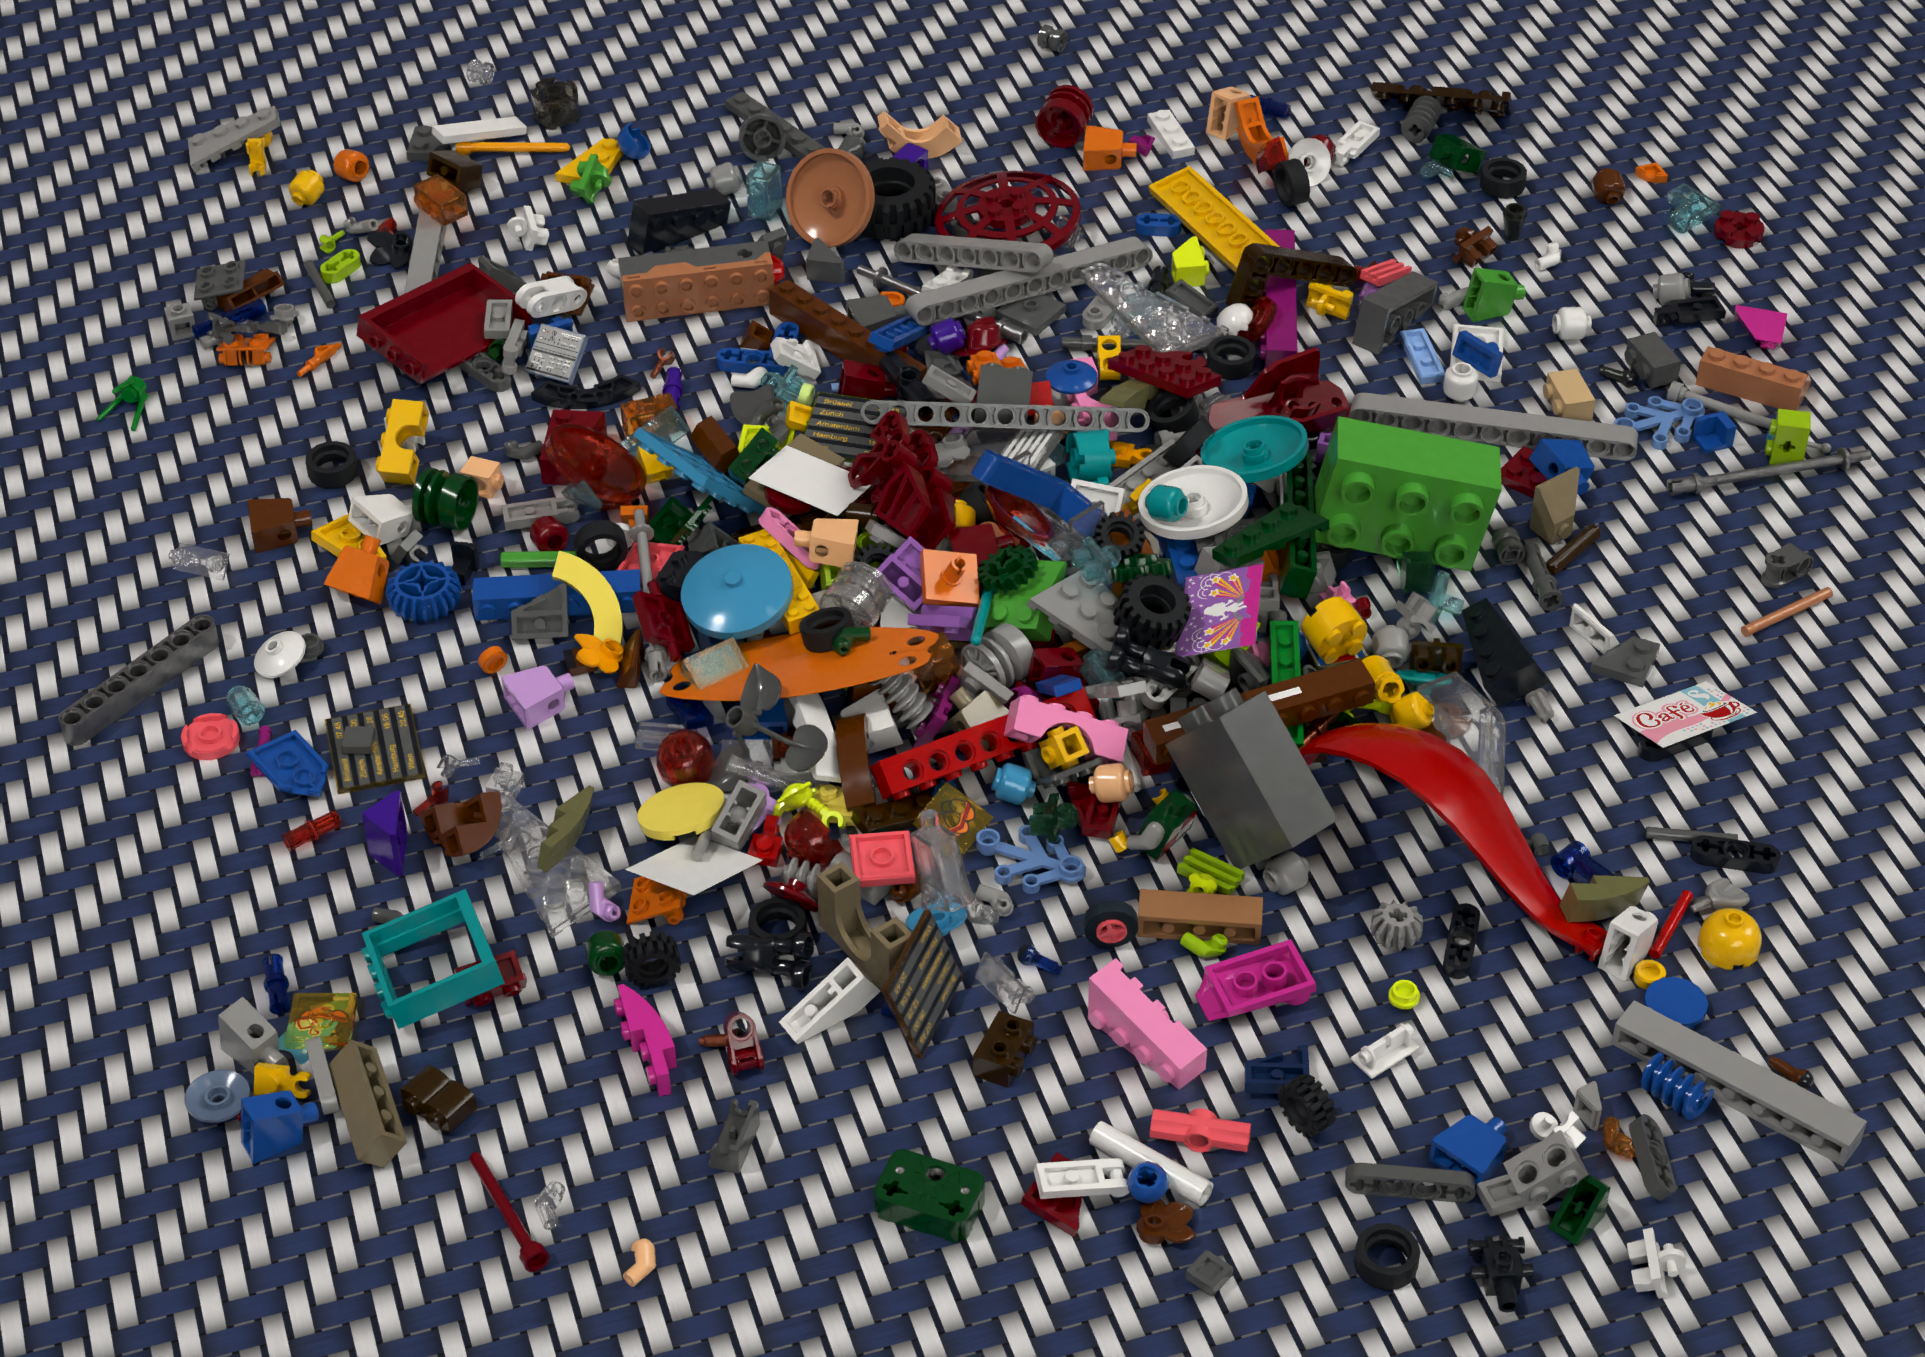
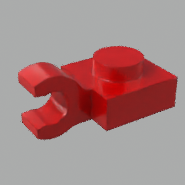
(767, 845)

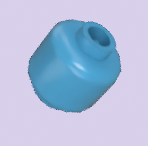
(1013, 784)

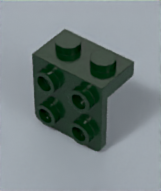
(676, 520)

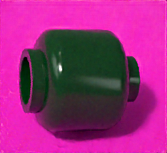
(605, 953)

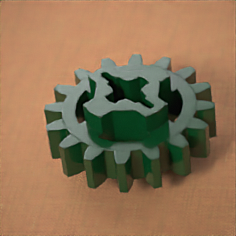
(1141, 565)
(1008, 569)

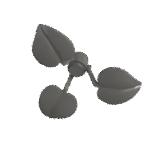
(762, 693)

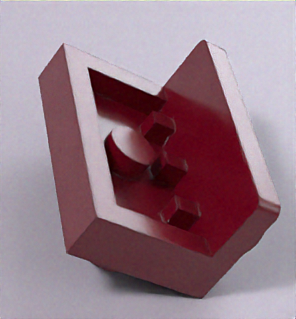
(511, 974)

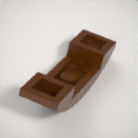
(854, 762)

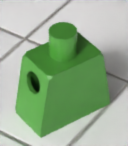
(1491, 294)

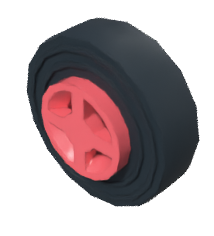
(1110, 923)

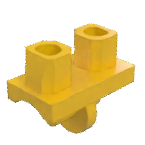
(1329, 300)

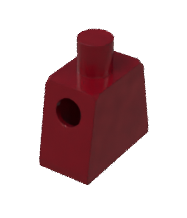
(864, 381)
(979, 540)
(1053, 662)

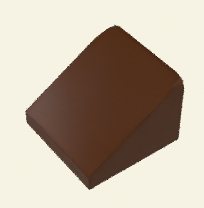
(756, 337)

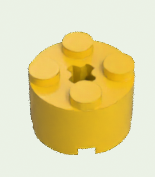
(1334, 629)

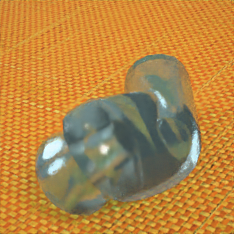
(1434, 168)

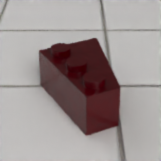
(591, 419)

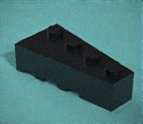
(675, 218)
(1500, 657)

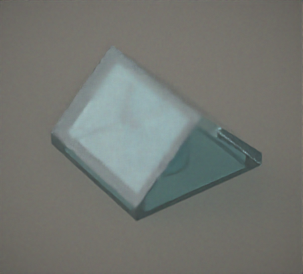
(713, 664)

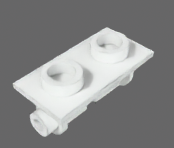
(1386, 1051)

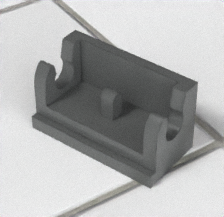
(735, 1137)

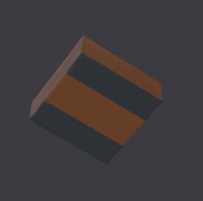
(573, 665)

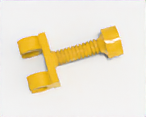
(256, 152)

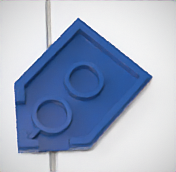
(291, 764)

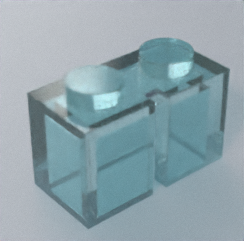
(765, 190)

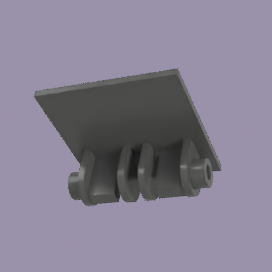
(219, 281)

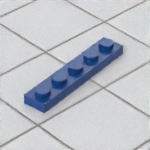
(897, 334)

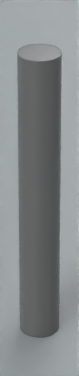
(319, 284)
(1682, 835)

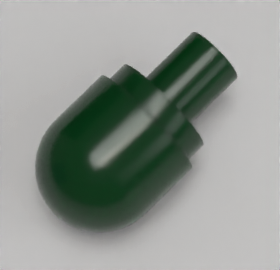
(496, 349)

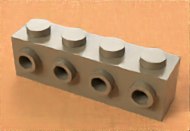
(367, 1104)

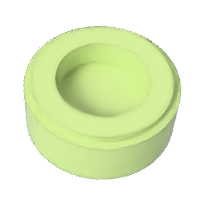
(806, 394)

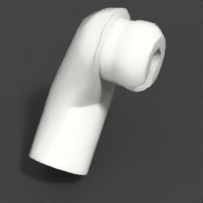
(1551, 258)

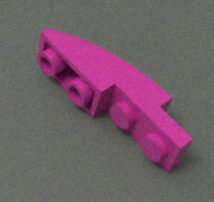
(648, 1035)

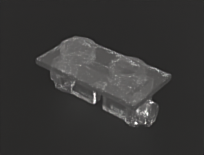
(200, 561)
(1002, 984)

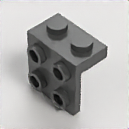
(1043, 775)

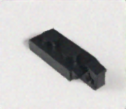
(1689, 311)

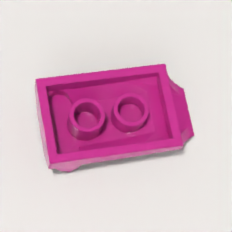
(1255, 982)

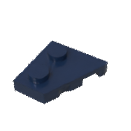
(1274, 1071)

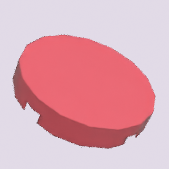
(210, 736)

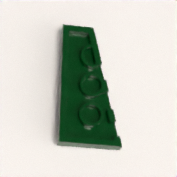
(1269, 533)

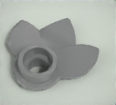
(953, 448)

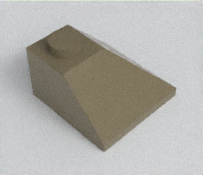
(1555, 506)

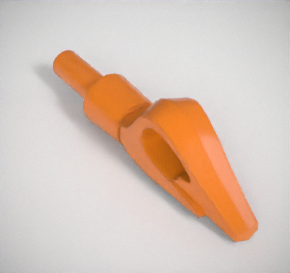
(321, 354)

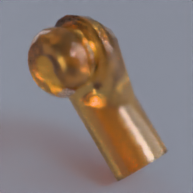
(1615, 1140)

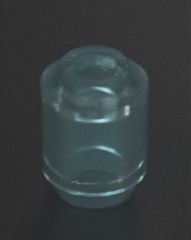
(245, 705)

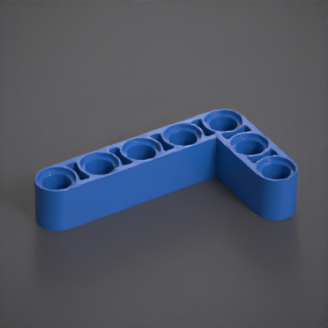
(1030, 484)

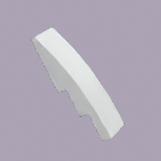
(812, 711)

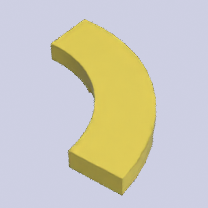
(595, 590)

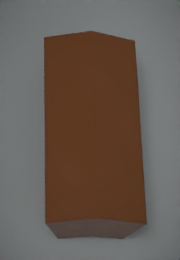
(253, 289)
(714, 444)

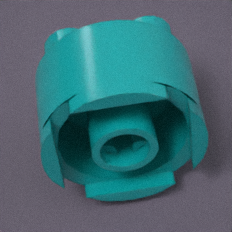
(1089, 455)

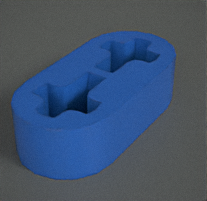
(1158, 225)

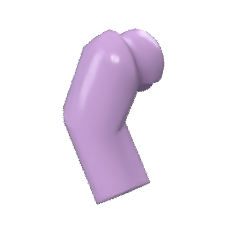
(601, 905)

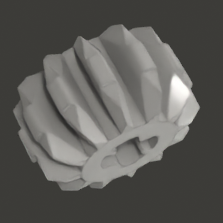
(1396, 925)

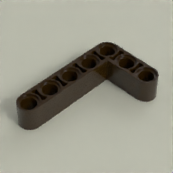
(1263, 260)

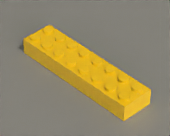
(802, 600)

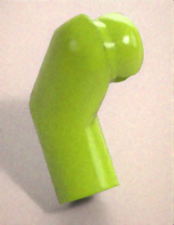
(1205, 949)

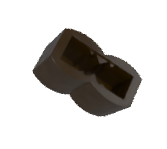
(438, 1099)

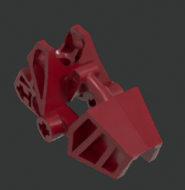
(907, 494)

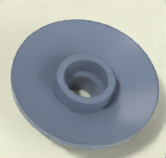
(216, 1096)

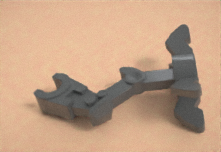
(223, 326)

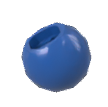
(1147, 1182)

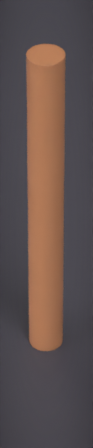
(1786, 611)

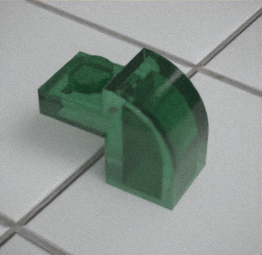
(1416, 572)

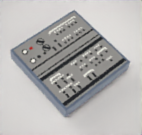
(556, 354)

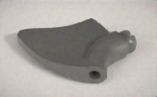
(756, 405)

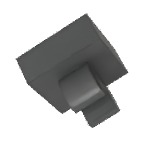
(408, 548)

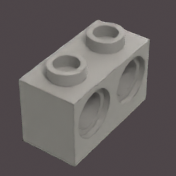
(1542, 1162)

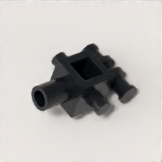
(1500, 1268)

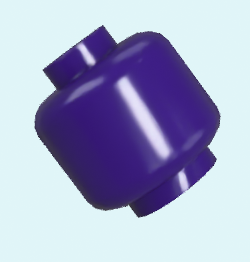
(947, 336)

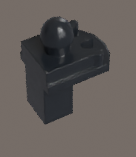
(464, 560)

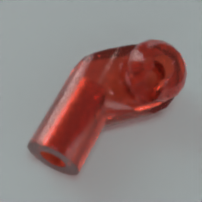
(388, 225)

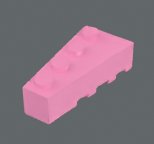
(1143, 1026)

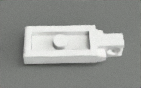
(1355, 142)

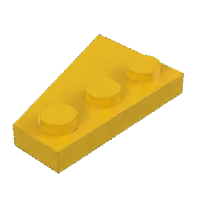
(338, 534)

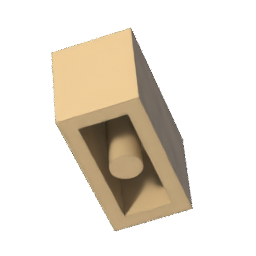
(1569, 395)

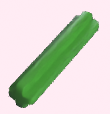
(530, 559)

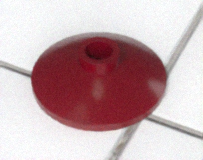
(794, 891)

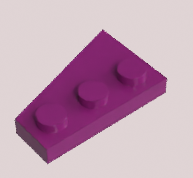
(937, 717)

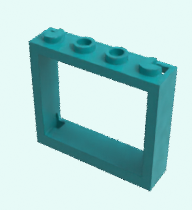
(414, 928)

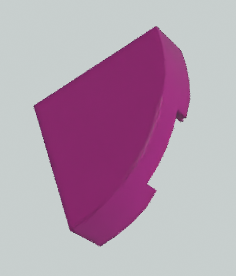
(1144, 143)

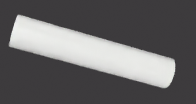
(1133, 1152)

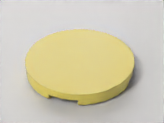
(681, 810)

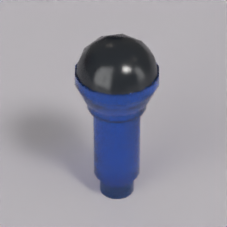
(1030, 956)

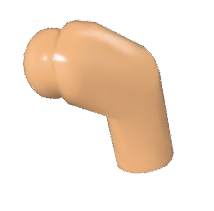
(645, 1262)

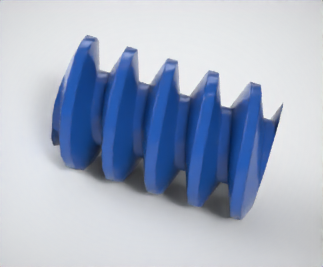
(1674, 1089)

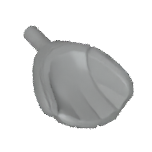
(1722, 895)

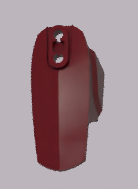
(1287, 390)

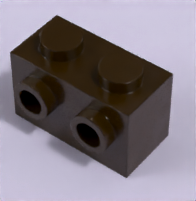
(455, 169)
(1004, 1049)

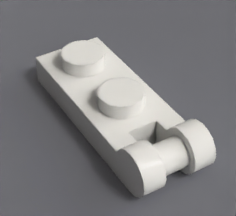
(949, 276)
(1081, 1178)

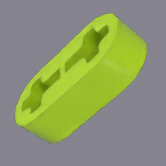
(340, 266)

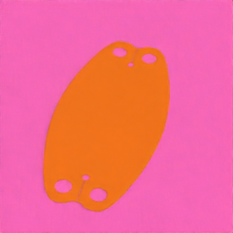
(814, 672)

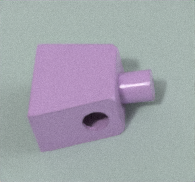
(536, 694)

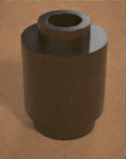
(863, 513)

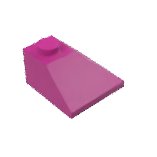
(1762, 325)

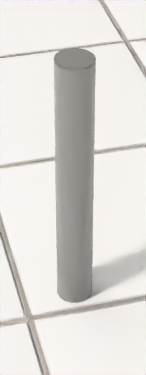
(701, 845)

